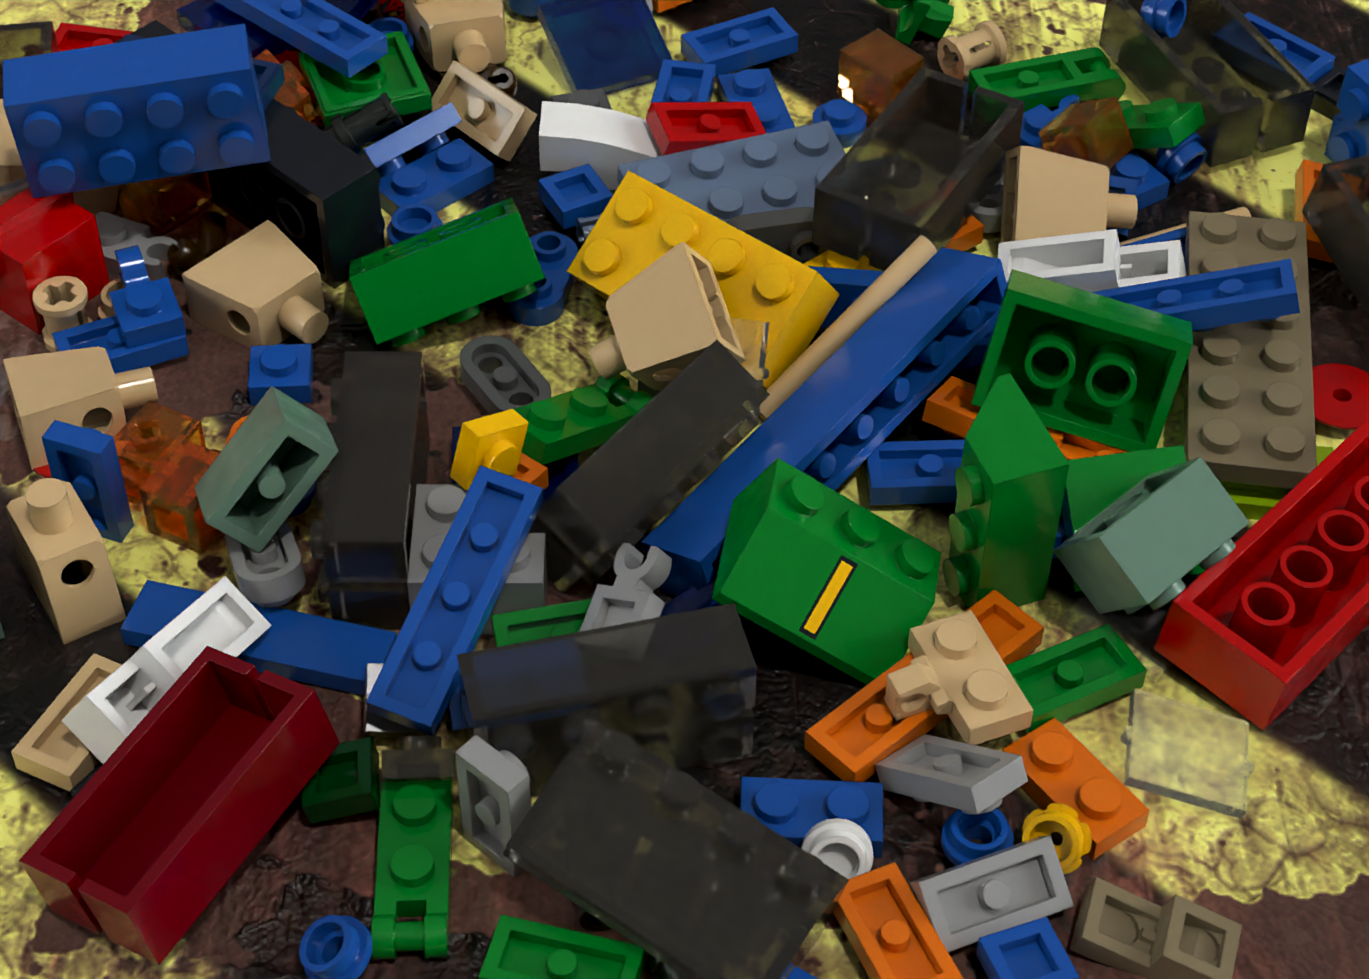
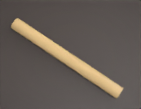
(848, 323)

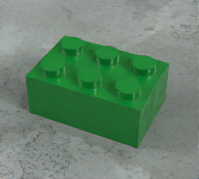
(1087, 361)

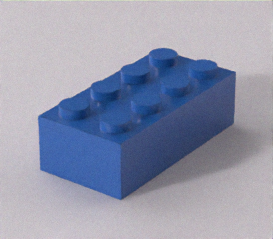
(135, 110)

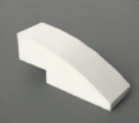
(593, 135)
(1093, 260)
(119, 703)

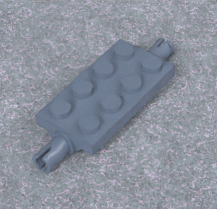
(742, 174)

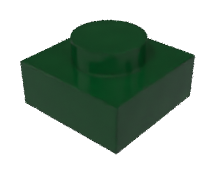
(344, 783)

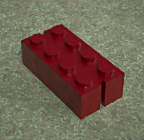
(181, 803)

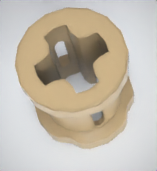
(960, 46)
(61, 304)

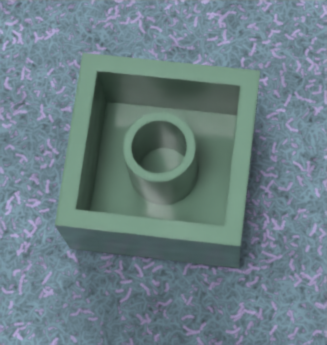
(1153, 538)

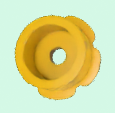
(1064, 820)

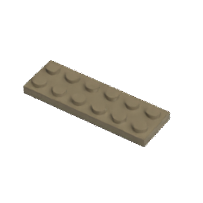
(1251, 379)

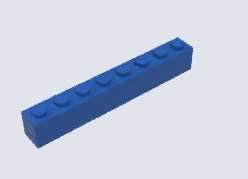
(845, 403)

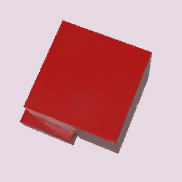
(45, 241)

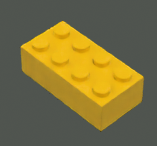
(752, 276)

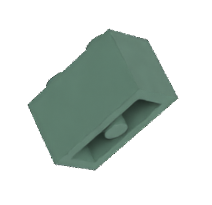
(265, 469)

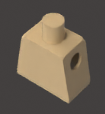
(458, 31)
(1059, 196)
(258, 290)
(665, 320)
(73, 389)
(48, 534)

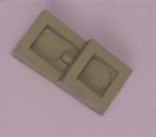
(1151, 939)

